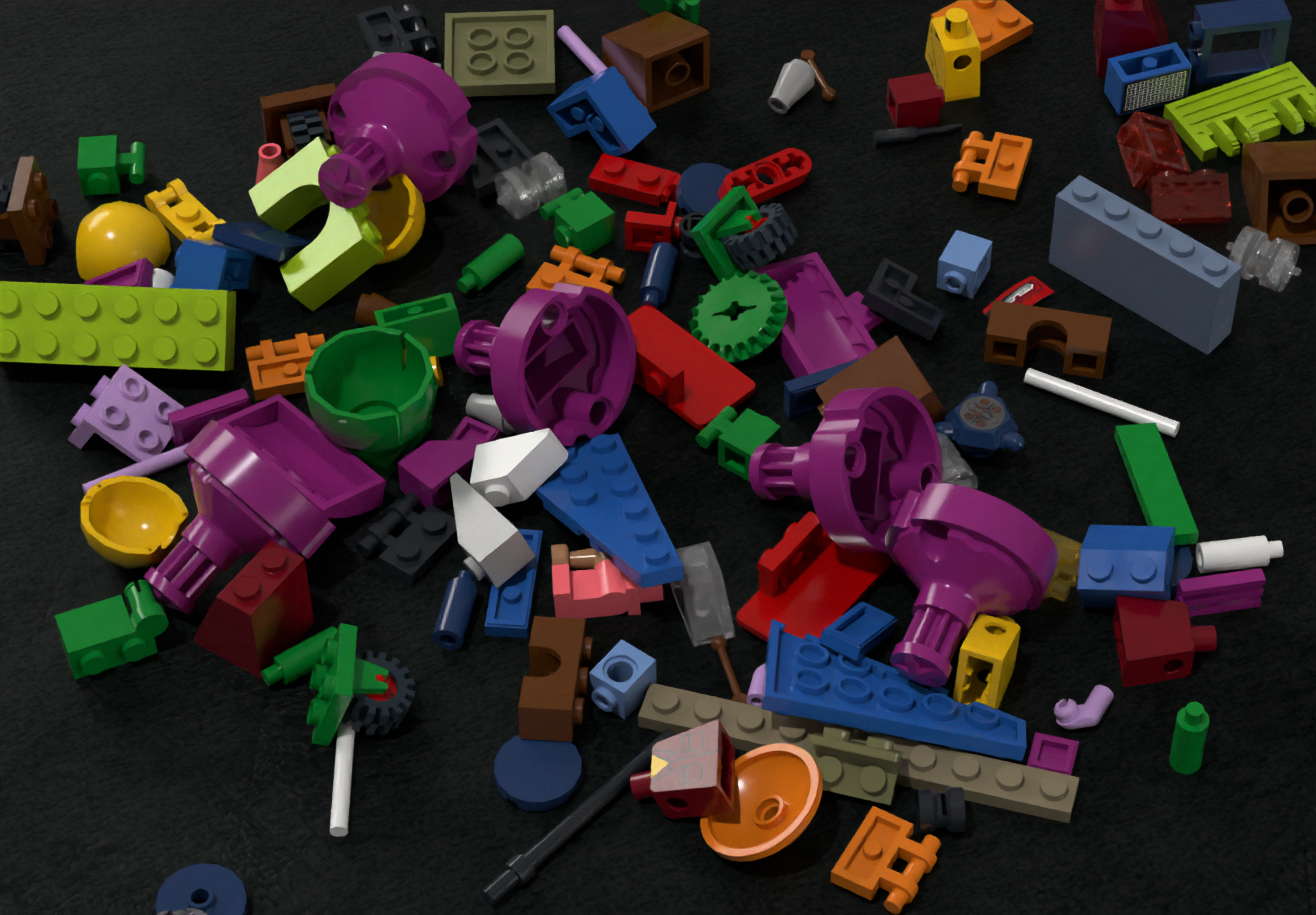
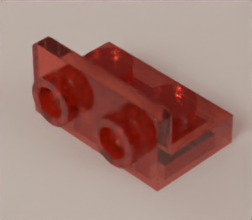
(1149, 147)
(1190, 198)

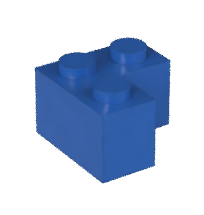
(606, 110)
(212, 266)

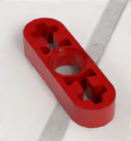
(772, 166)

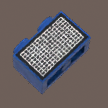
(1147, 78)

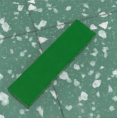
(1155, 480)

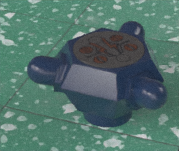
(982, 424)

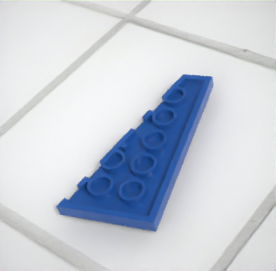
(606, 501)
(874, 697)

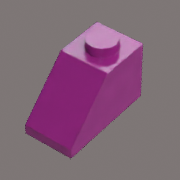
(431, 466)

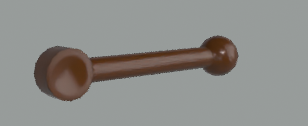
(828, 93)
(719, 645)

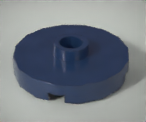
(207, 882)

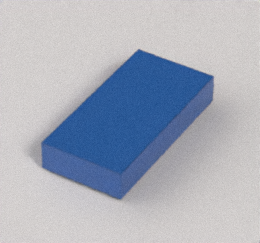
(858, 631)

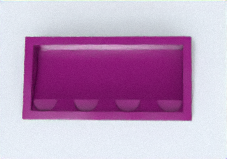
(820, 321)
(307, 458)

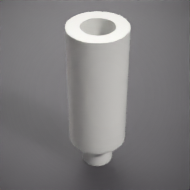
(1236, 553)

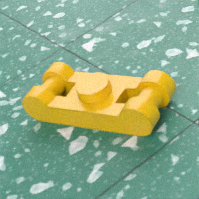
(187, 218)

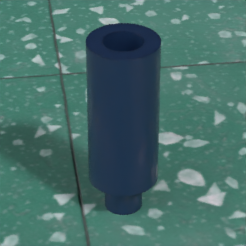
(658, 274)
(455, 611)

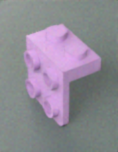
(127, 415)

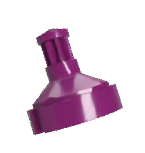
(394, 120)
(555, 360)
(857, 464)
(239, 512)
(966, 560)

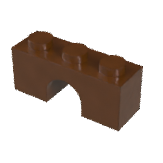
(1021, 328)
(550, 695)

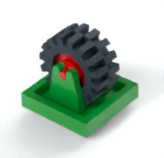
(741, 235)
(356, 689)

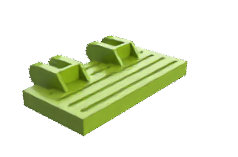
(1244, 109)

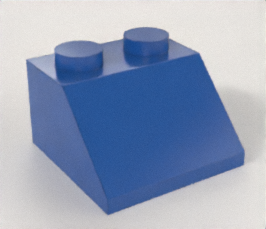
(1125, 563)

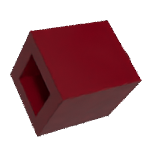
(914, 101)

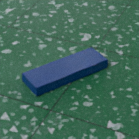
(512, 602)

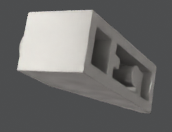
(486, 536)

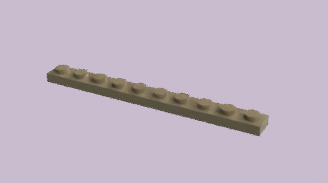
(922, 764)

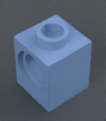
(964, 264)
(622, 679)

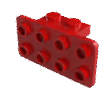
(684, 370)
(809, 581)

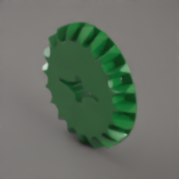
(756, 328)

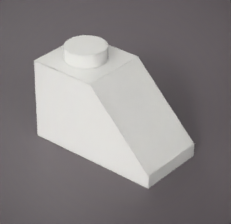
(515, 466)

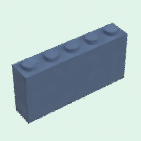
(1144, 264)

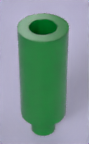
(491, 264)
(297, 660)
(1189, 738)

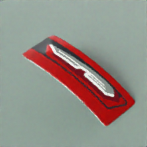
(1025, 292)

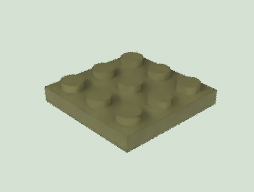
(501, 52)

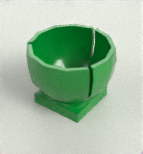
(372, 394)

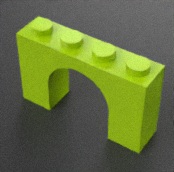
(343, 247)

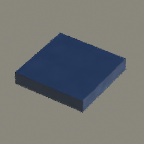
(260, 239)

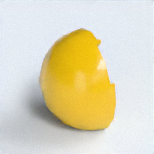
(397, 216)
(118, 236)
(132, 520)

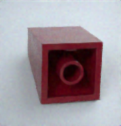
(1126, 28)
(259, 611)

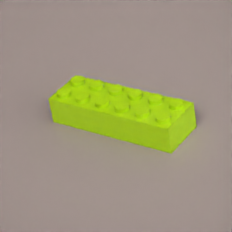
(117, 326)

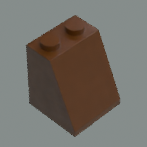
(660, 59)
(1281, 189)
(884, 367)

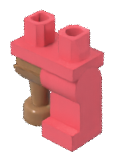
(595, 591)

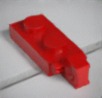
(634, 180)

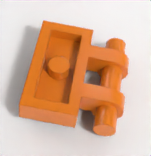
(1004, 164)
(572, 260)
(281, 365)
(873, 852)

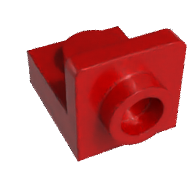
(646, 229)

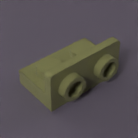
(856, 767)

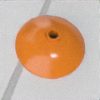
(773, 803)

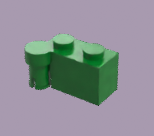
(107, 633)

